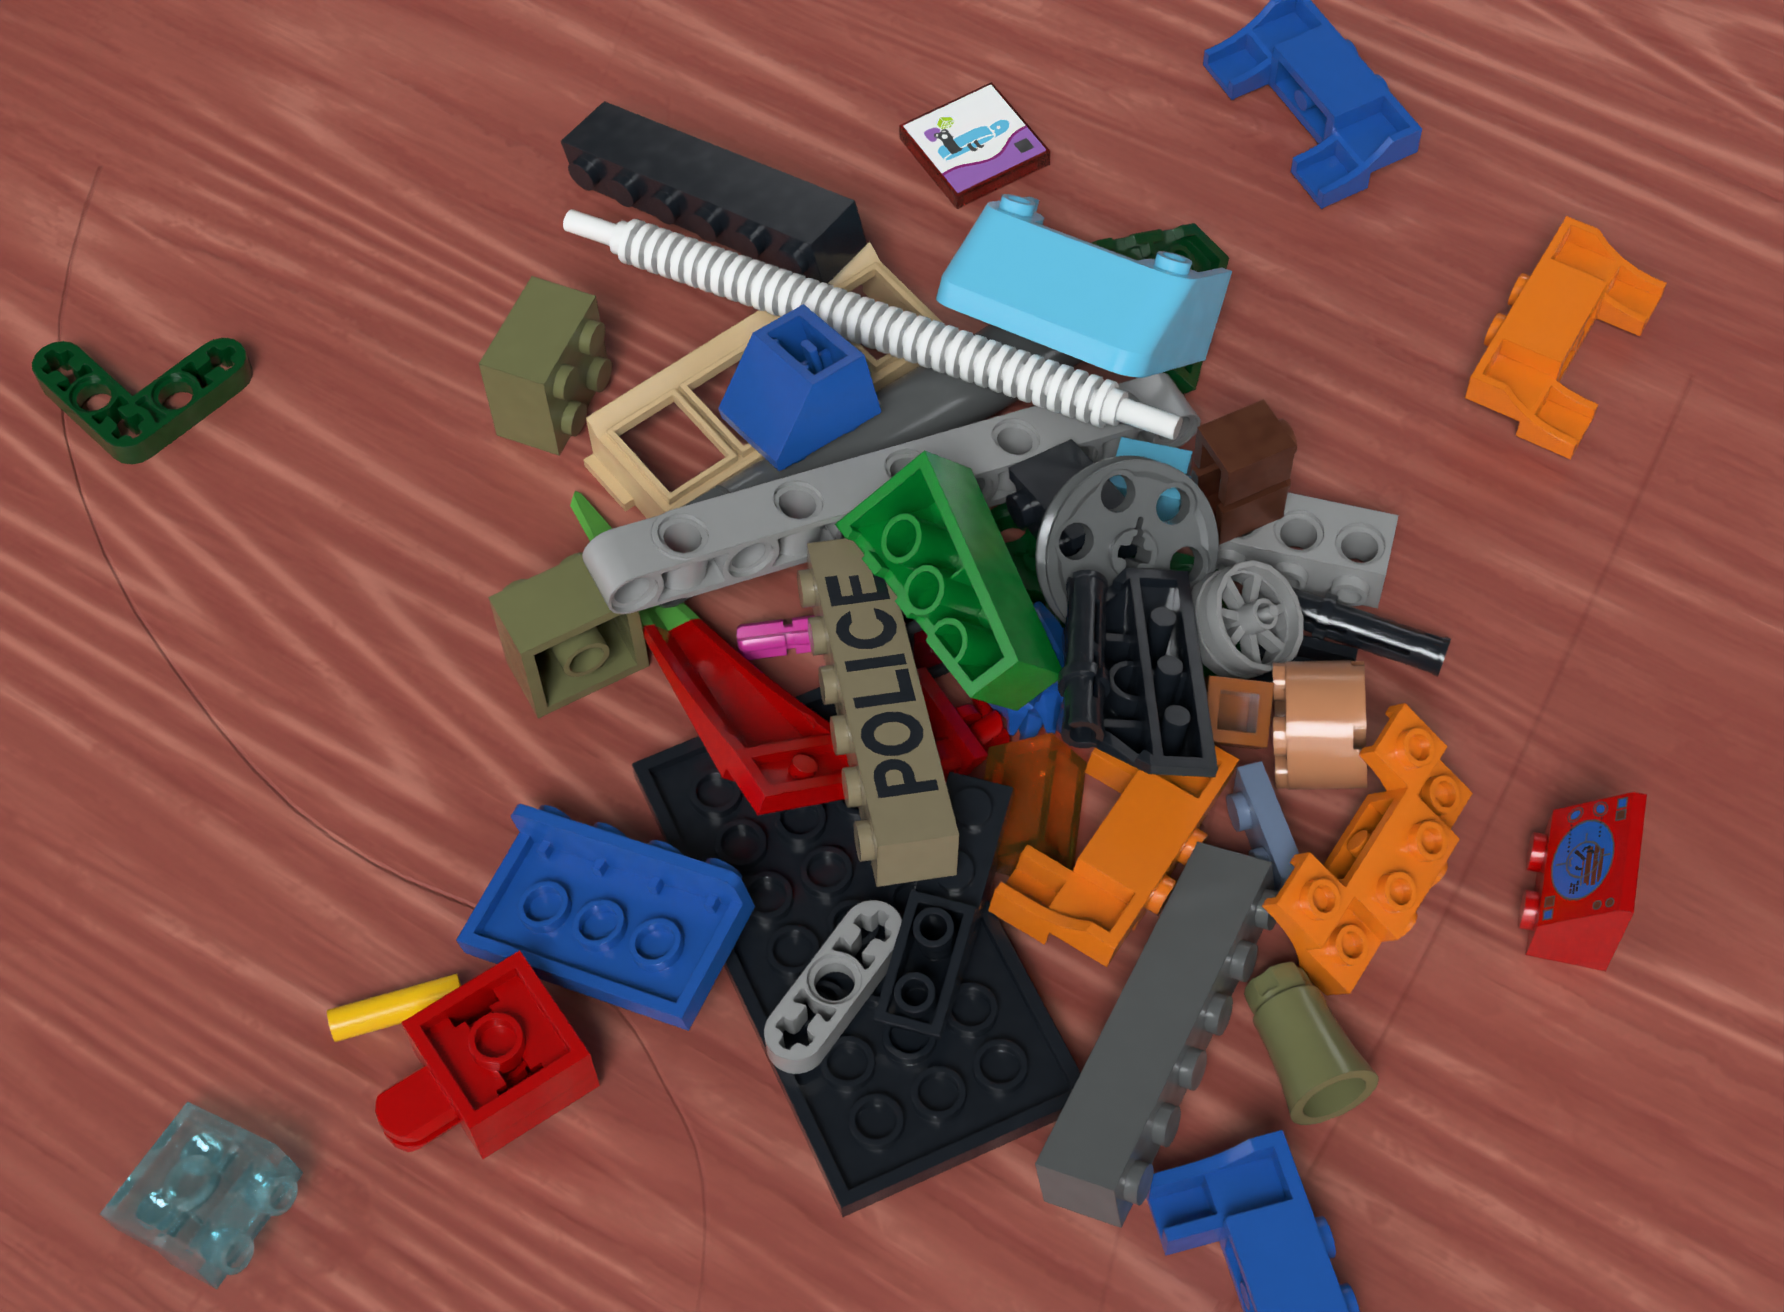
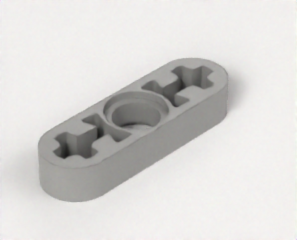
(792, 1014)

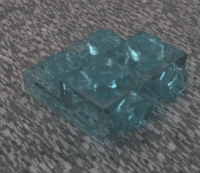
(204, 1194)

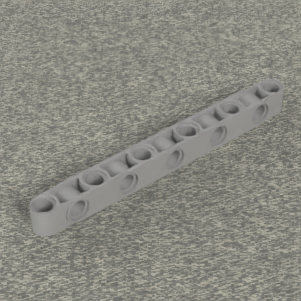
(772, 522)

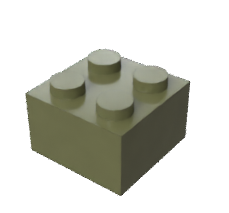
(546, 366)
(564, 636)

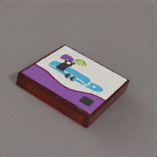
(974, 145)

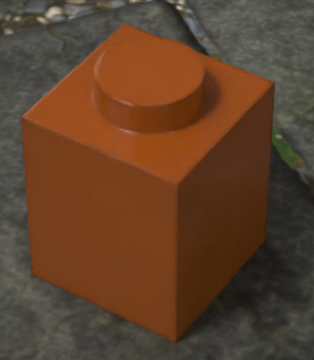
(1239, 711)

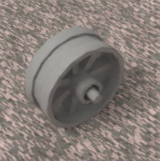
(1262, 615)

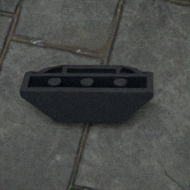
(1157, 690)

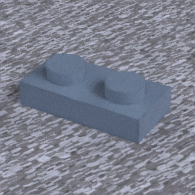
(1258, 813)

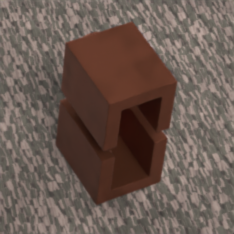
(1244, 468)

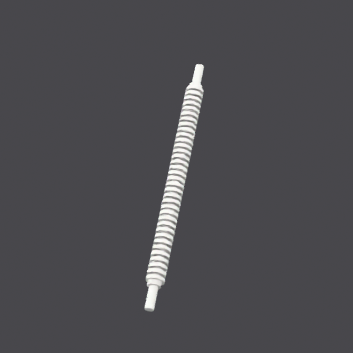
(875, 324)

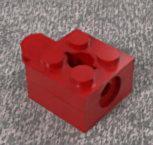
(465, 1047)

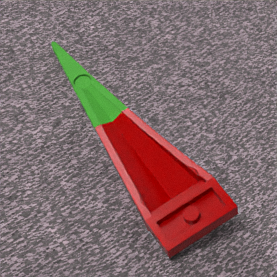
(746, 721)

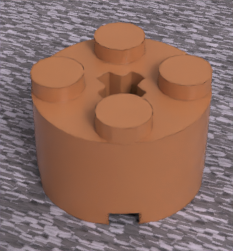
(1319, 724)

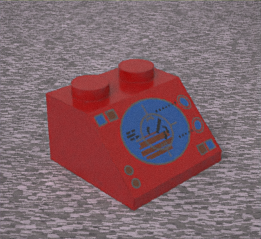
(1584, 880)

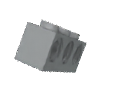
(1329, 538)

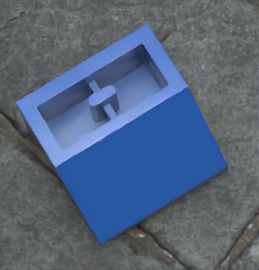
(798, 388)

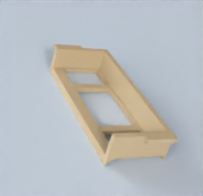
(628, 477)

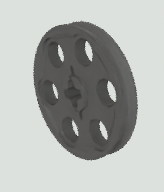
(1130, 523)

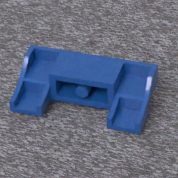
(1325, 88)

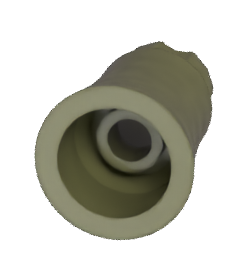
(1307, 1046)

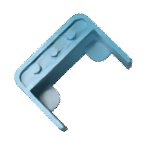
(1080, 296)

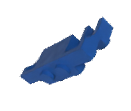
(1263, 1222)

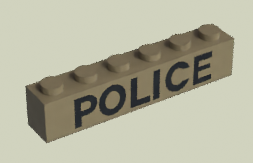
(879, 719)

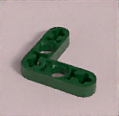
(145, 409)

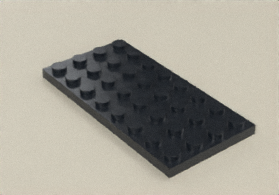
(883, 1099)

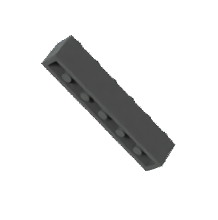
(1158, 1037)

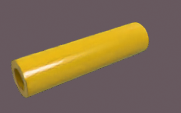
(388, 1008)

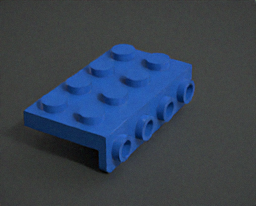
(610, 915)

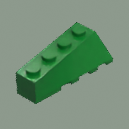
(956, 578)

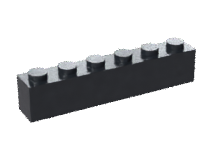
(714, 193)

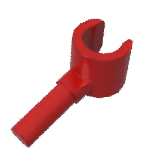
(990, 728)

